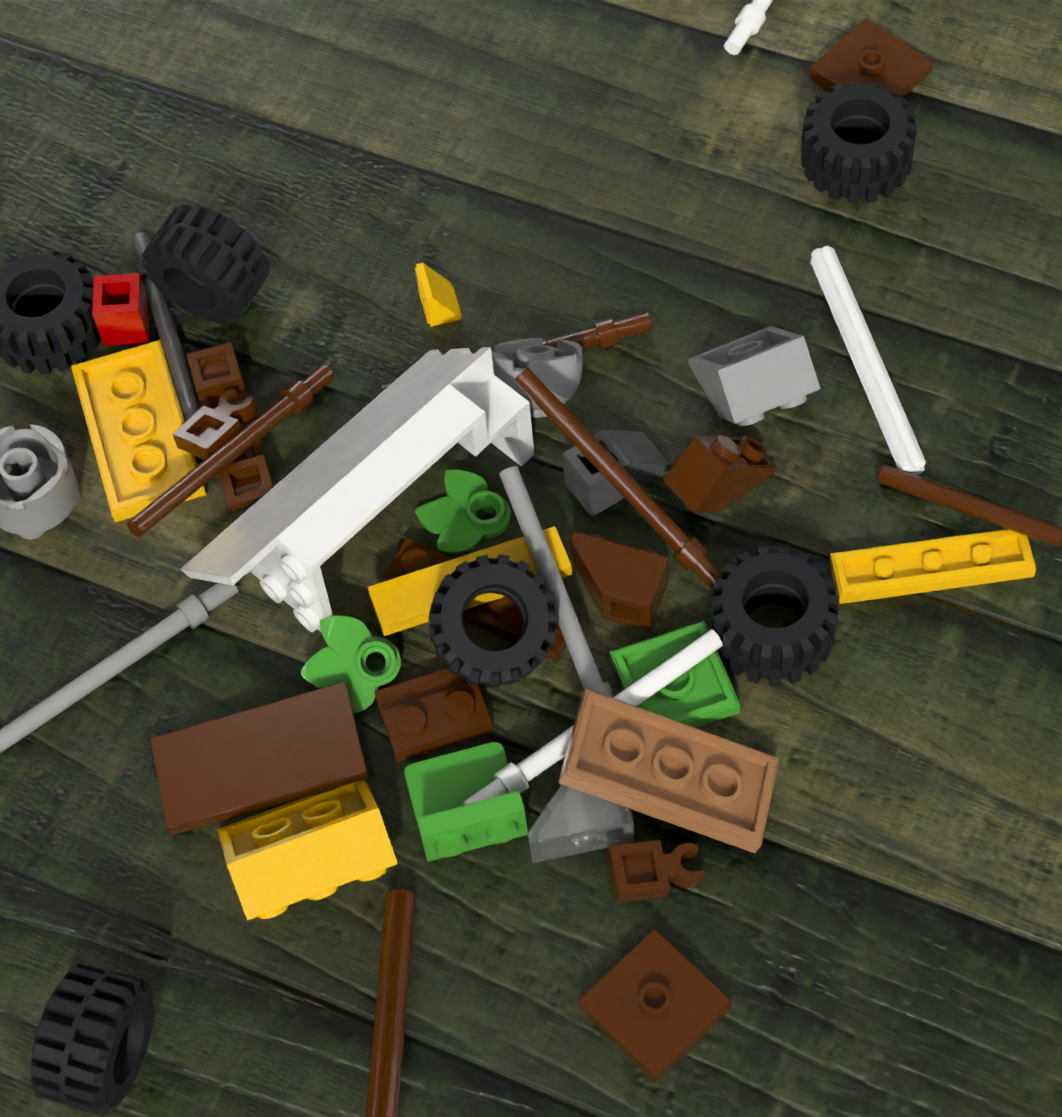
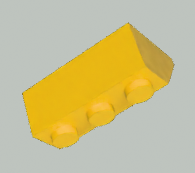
(306, 849)

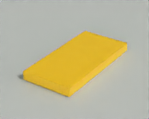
(131, 425)

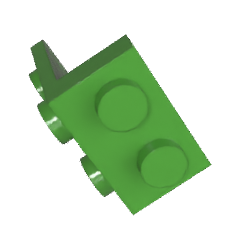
(438, 794)

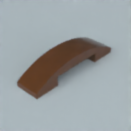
(213, 373)

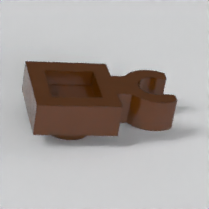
(213, 427)
(644, 872)

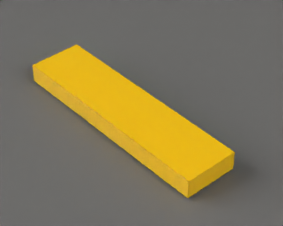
(931, 565)
(408, 598)

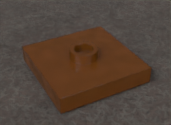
(872, 57)
(654, 1005)

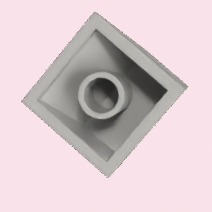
(756, 374)

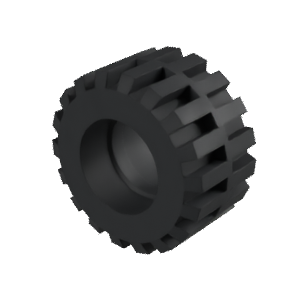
(861, 115)
(206, 264)
(57, 336)
(503, 578)
(777, 581)
(92, 1039)

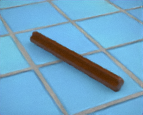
(391, 1004)

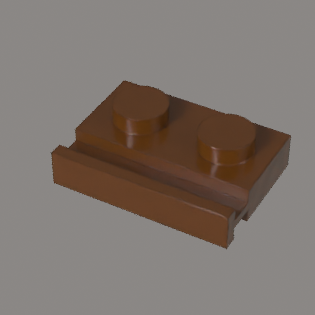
(432, 713)

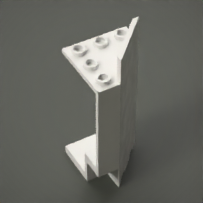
(363, 471)

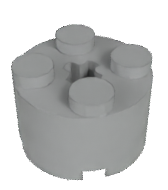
(35, 481)

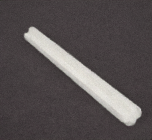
(867, 361)

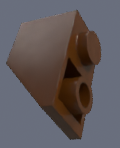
(718, 471)
(621, 579)

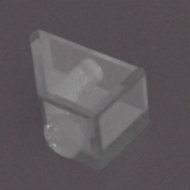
(578, 824)

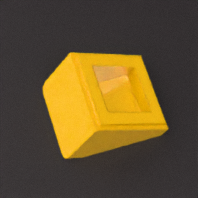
(436, 296)

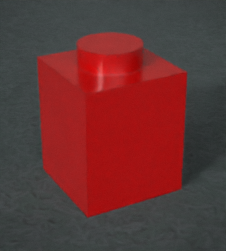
(121, 309)

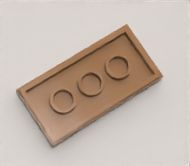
(669, 771)

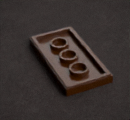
(258, 758)

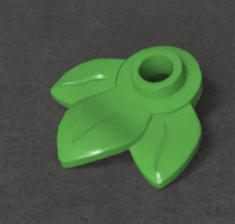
(459, 513)
(346, 657)

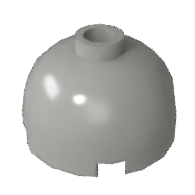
(556, 367)

